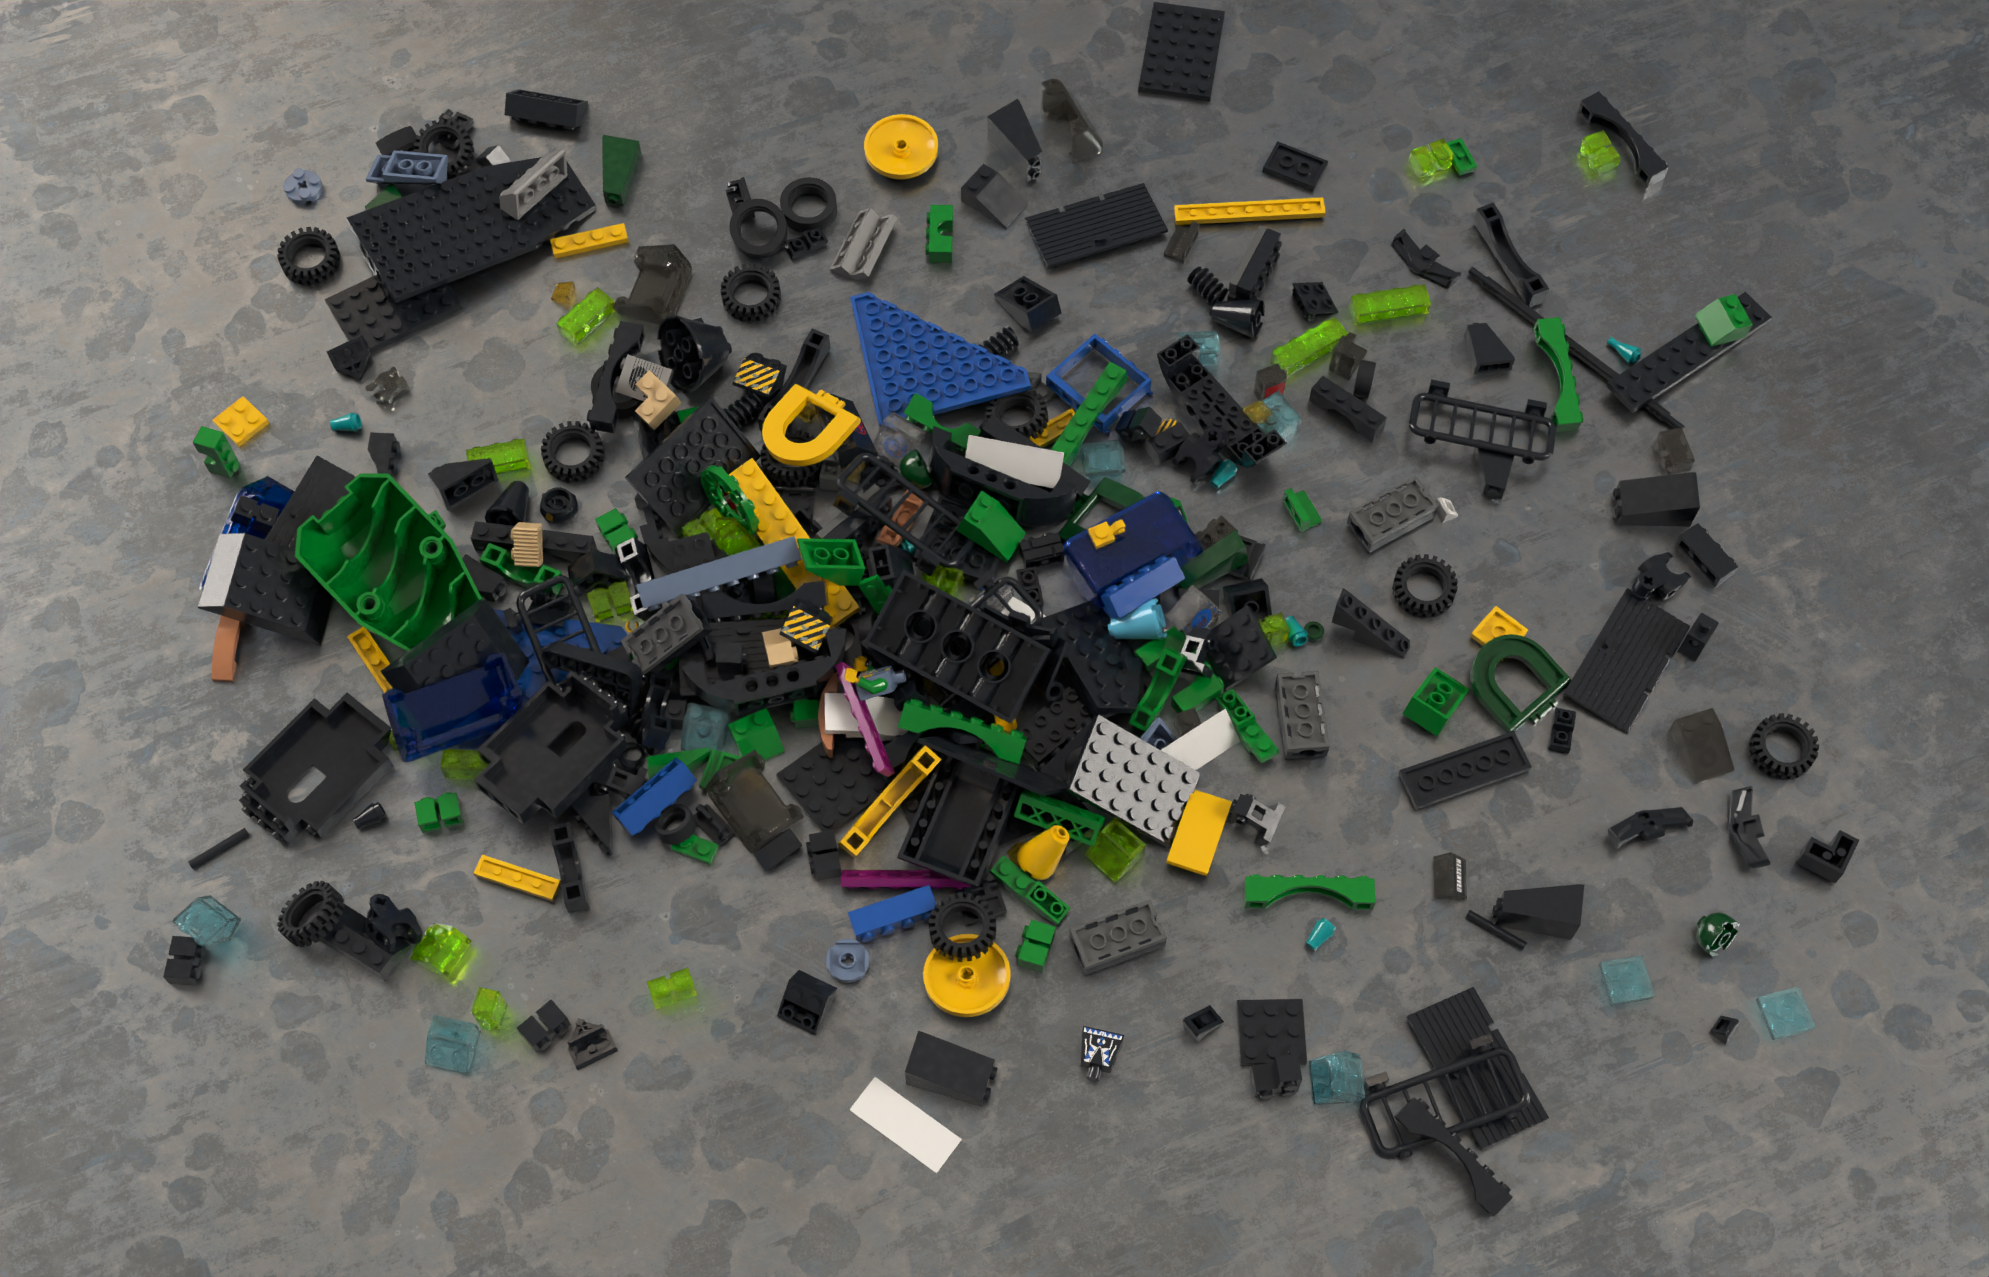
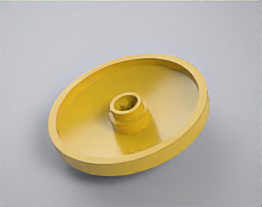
(901, 146)
(965, 986)

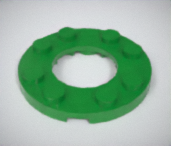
(711, 480)

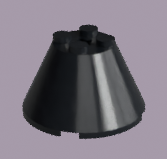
(691, 351)

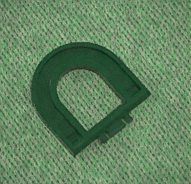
(1106, 491)
(1495, 700)

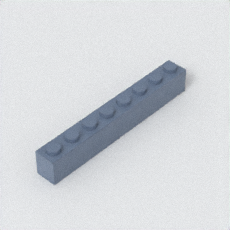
(719, 572)

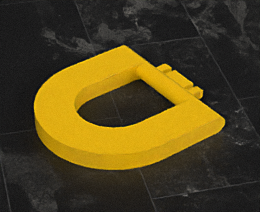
(819, 448)

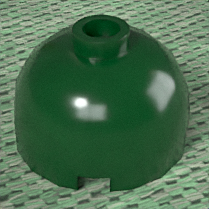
(915, 470)
(1715, 932)

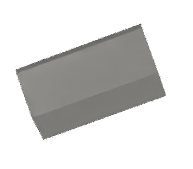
(863, 244)

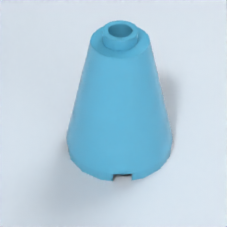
(1141, 623)

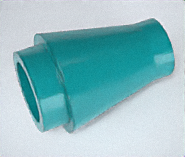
(348, 422)
(1223, 473)
(1297, 634)
(1321, 932)

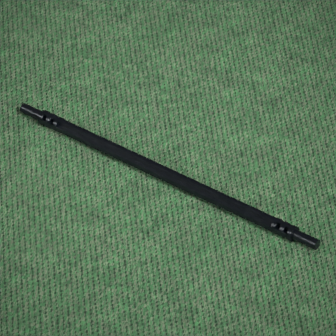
(1575, 348)

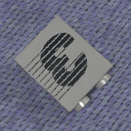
(633, 370)

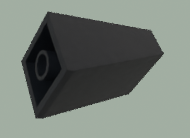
(1015, 140)
(1657, 500)
(1542, 910)
(950, 1070)

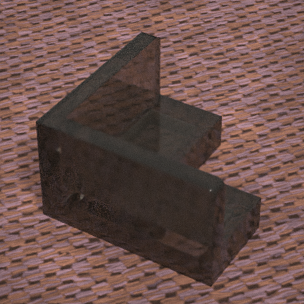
(1346, 356)

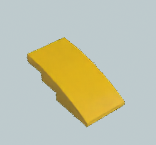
(1199, 832)

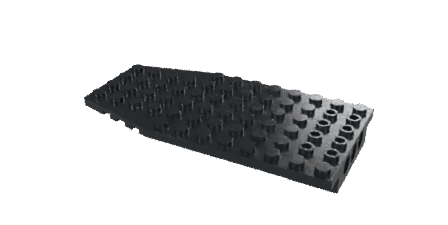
(460, 228)

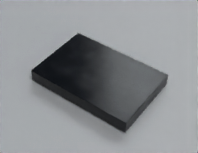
(1295, 166)

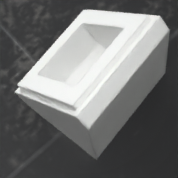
(1445, 510)

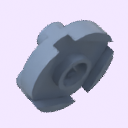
(303, 177)
(855, 970)

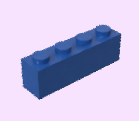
(1142, 587)
(654, 796)
(892, 914)

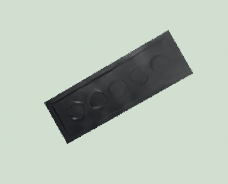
(1464, 770)

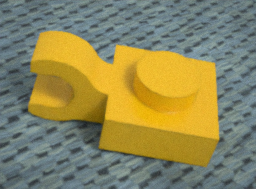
(1104, 534)

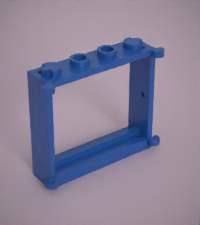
(1074, 399)

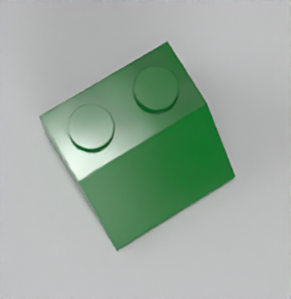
(1724, 320)
(758, 734)

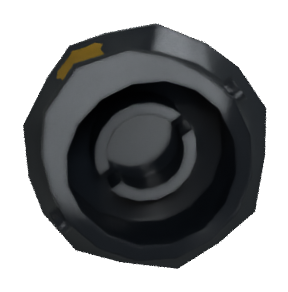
(558, 505)

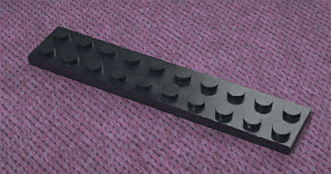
(1676, 361)

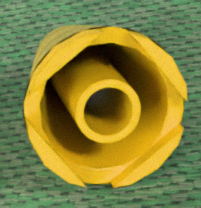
(1043, 852)

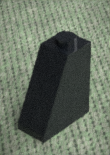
(1486, 350)
(1493, 471)
(488, 582)

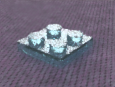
(1626, 980)
(1785, 1013)

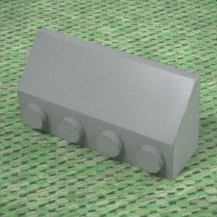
(534, 184)

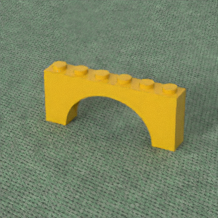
(887, 802)

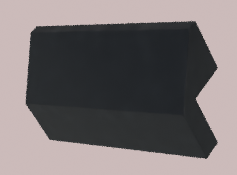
(650, 438)

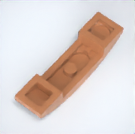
(901, 517)
(225, 649)
(827, 739)

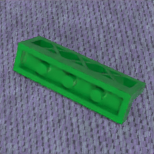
(1063, 810)

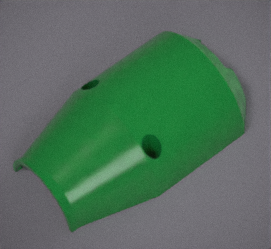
(386, 561)

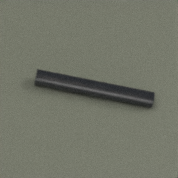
(218, 848)
(1496, 929)

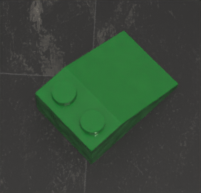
(991, 527)
(833, 559)
(1435, 701)

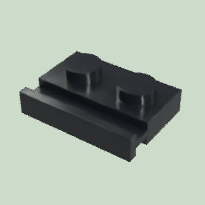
(1254, 553)

